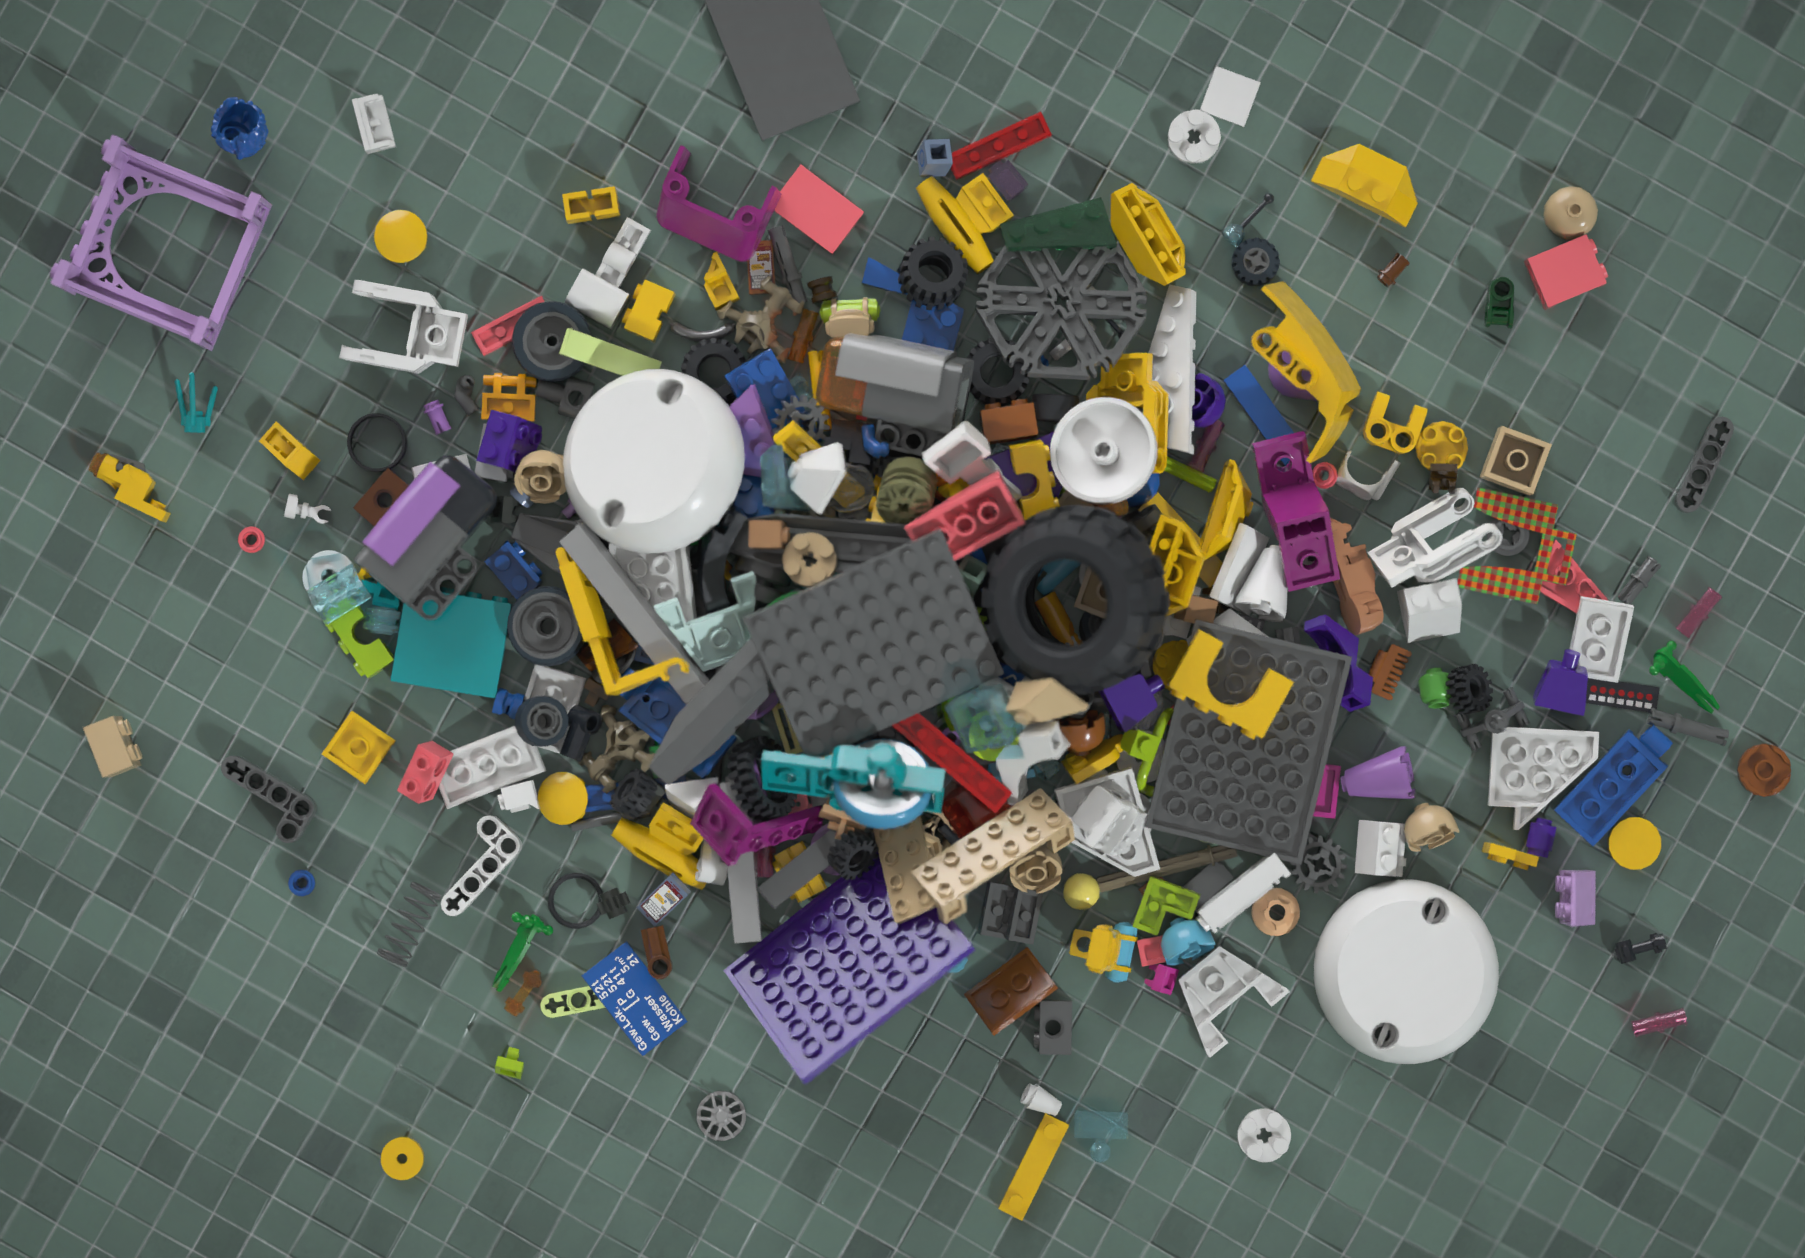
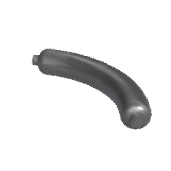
(701, 335)

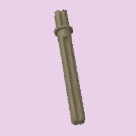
(1169, 866)

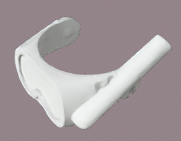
(1363, 491)

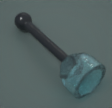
(1235, 233)

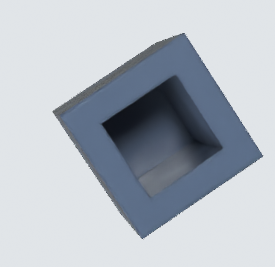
(934, 157)

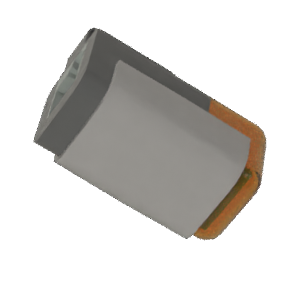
(898, 383)

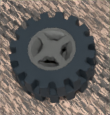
(1259, 253)

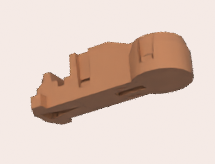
(1356, 586)

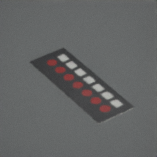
(1622, 695)

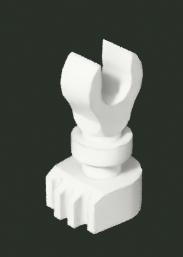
(304, 510)

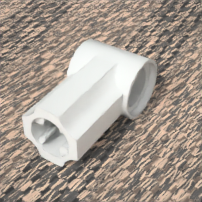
(710, 866)

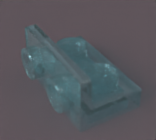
(338, 594)

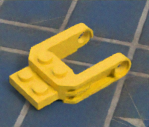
(1133, 383)

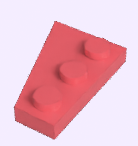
(1576, 586)

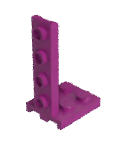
(732, 832)

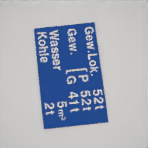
(634, 998)

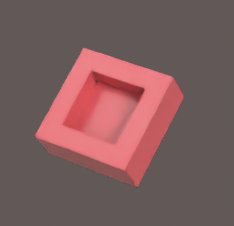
(1150, 951)

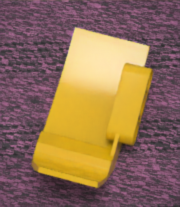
(1315, 351)

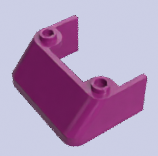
(730, 238)

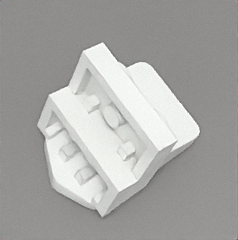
(1109, 821)

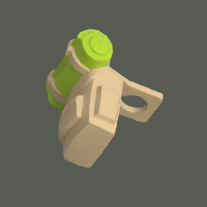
(849, 316)

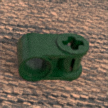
(1500, 305)

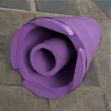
(1381, 776)

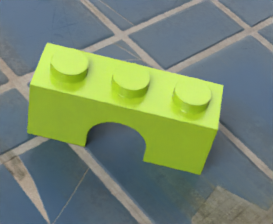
(369, 658)

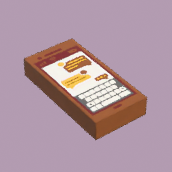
(760, 267)

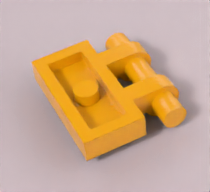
(513, 404)

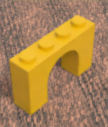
(1253, 714)

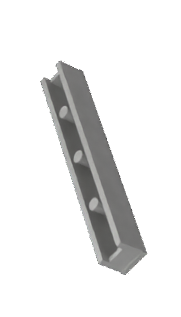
(633, 609)

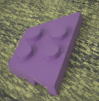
(754, 428)

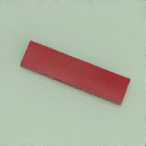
(999, 145)

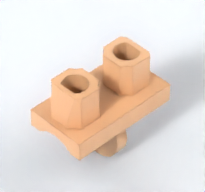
(841, 818)

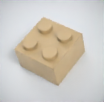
(1515, 460)
(113, 746)

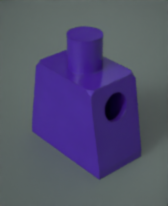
(1563, 685)
(1131, 699)

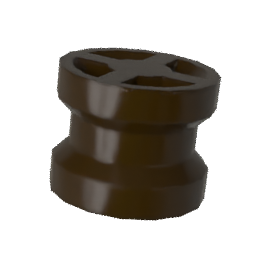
(822, 289)

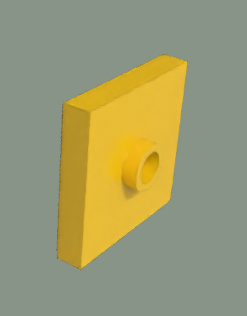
(358, 747)

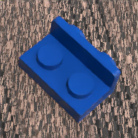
(514, 570)

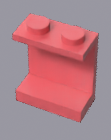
(1566, 271)

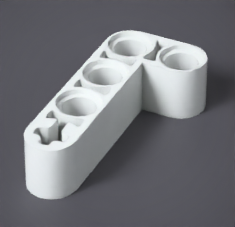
(478, 870)

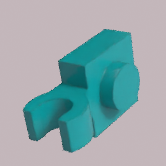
(381, 595)

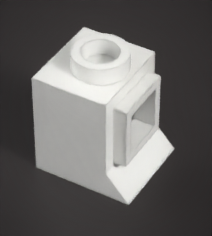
(519, 797)

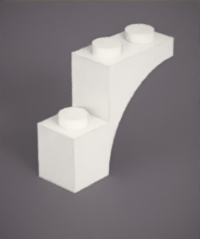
(1036, 743)

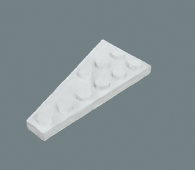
(1174, 364)

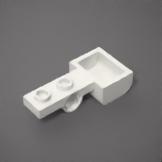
(600, 294)
(963, 455)

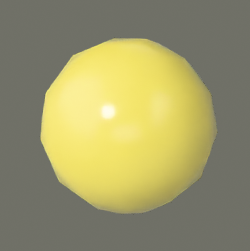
(1081, 891)

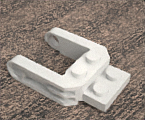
(433, 335)
(1411, 556)

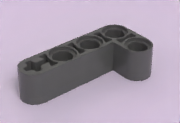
(266, 793)

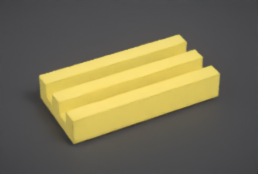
(798, 749)

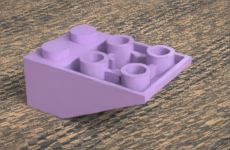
(1576, 897)

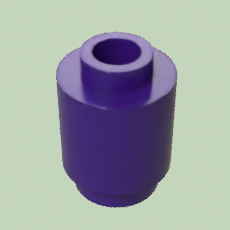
(1541, 837)

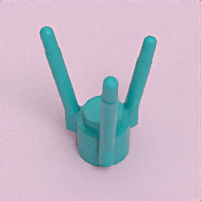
(193, 420)

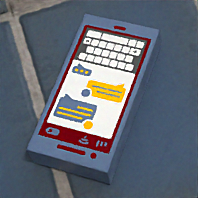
(663, 899)

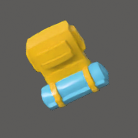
(1108, 949)

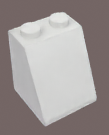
(1430, 610)

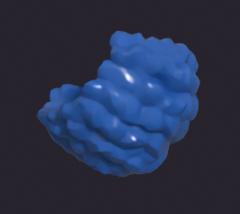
(239, 127)

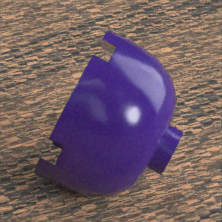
(1209, 401)

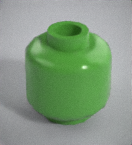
(1433, 688)

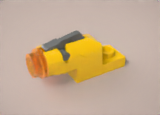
(132, 480)

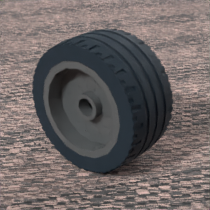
(531, 337)

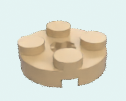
(796, 566)

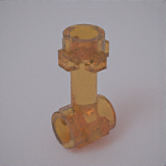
(531, 980)

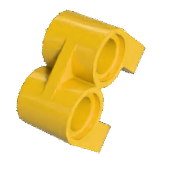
(1391, 429)

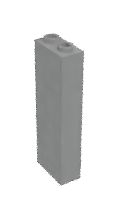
(743, 887)

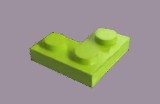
(1163, 897)

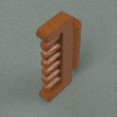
(1381, 670)

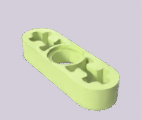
(560, 1011)

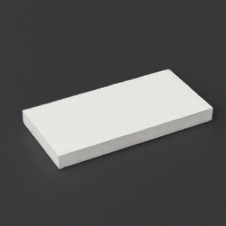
(489, 766)

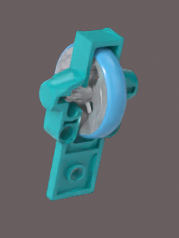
(862, 781)

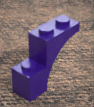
(1337, 639)

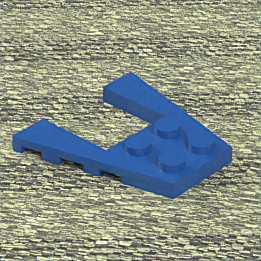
(922, 326)

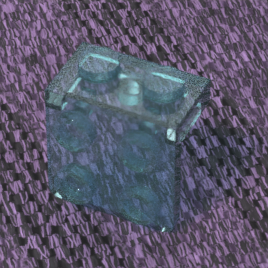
(776, 483)

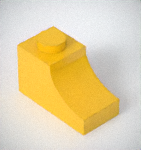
(289, 450)

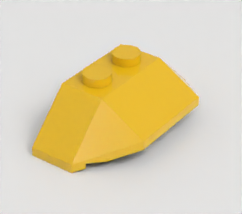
(1369, 182)
(1147, 235)
(1227, 510)
(1180, 559)

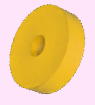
(405, 1146)

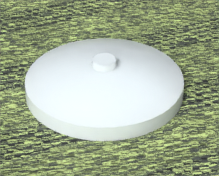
(1103, 450)

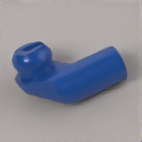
(870, 443)

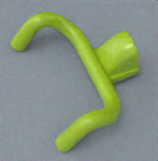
(1144, 746)

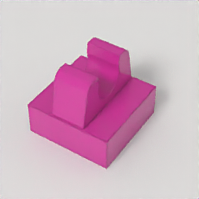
(1164, 978)

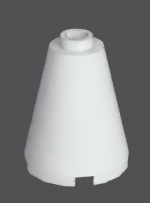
(1265, 588)

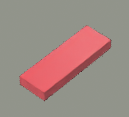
(500, 331)

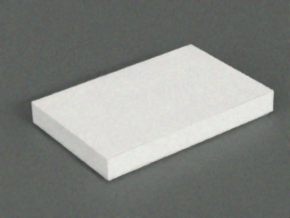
(1238, 563)
(1601, 636)
(558, 685)

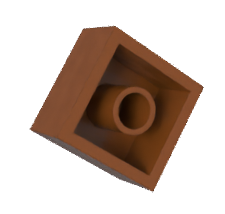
(1009, 422)

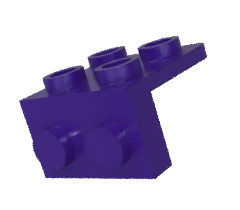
(508, 440)

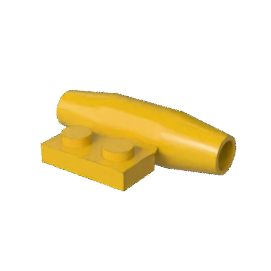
(968, 215)
(664, 844)

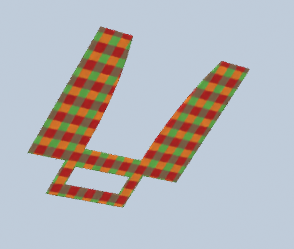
(1512, 582)

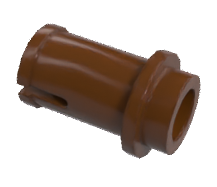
(1392, 270)

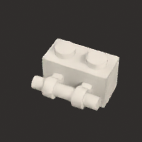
(1380, 848)

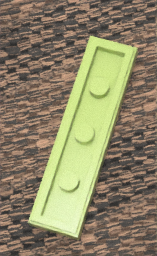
(604, 354)

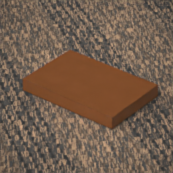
(1010, 991)

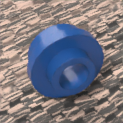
(293, 882)

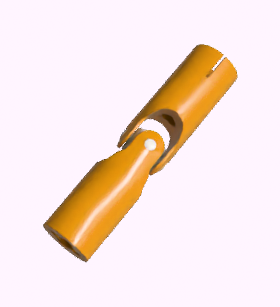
(1057, 619)

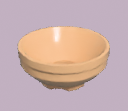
(1261, 915)

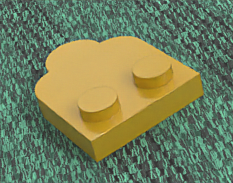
(1102, 756)

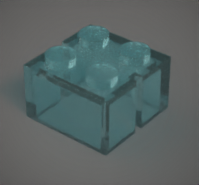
(982, 718)

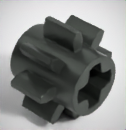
(613, 903)

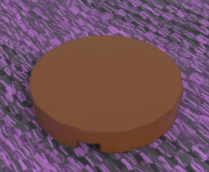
(1764, 770)

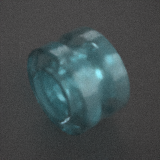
(382, 620)

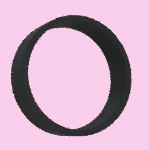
(354, 427)

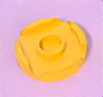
(1634, 843)

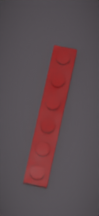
(954, 761)

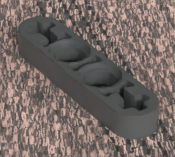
(1707, 466)

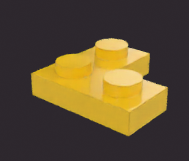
(1501, 854)

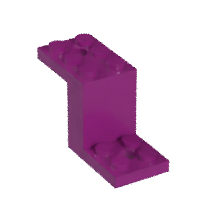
(1296, 511)

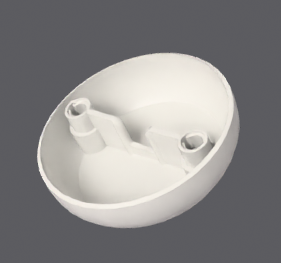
(653, 461)
(1406, 972)

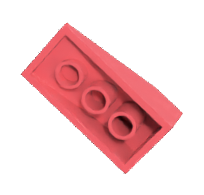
(972, 516)

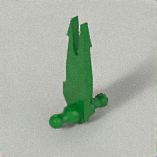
(1681, 676)
(529, 926)

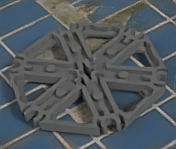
(1073, 321)

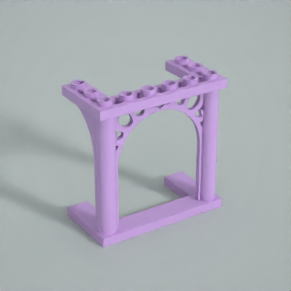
(126, 162)

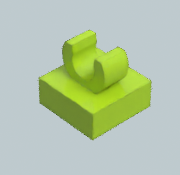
(510, 1065)

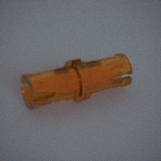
(803, 336)

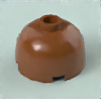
(1083, 733)

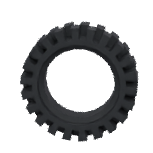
(746, 783)

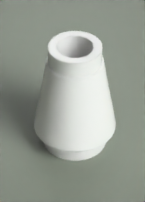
(1040, 1100)

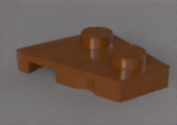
(620, 643)

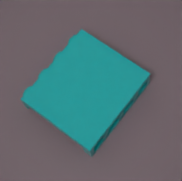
(458, 649)

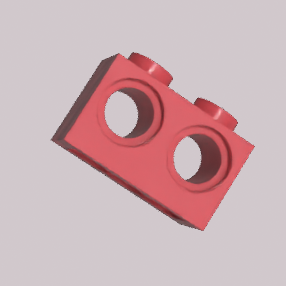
(425, 772)

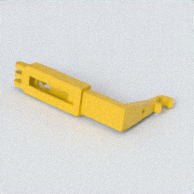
(596, 632)

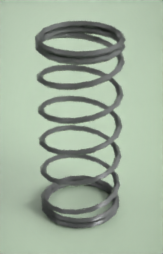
(397, 958)

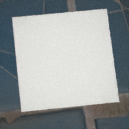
(1230, 96)

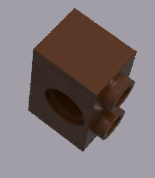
(369, 504)

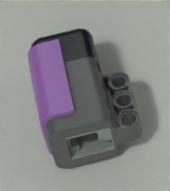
(424, 535)

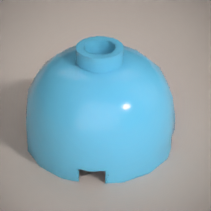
(1185, 940)

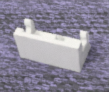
(373, 123)

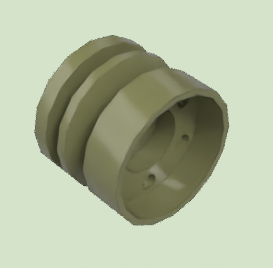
(906, 490)

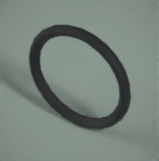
(551, 900)

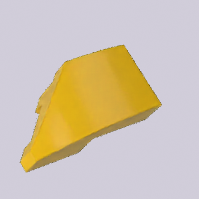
(719, 284)

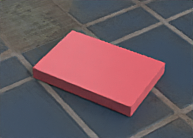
(817, 209)

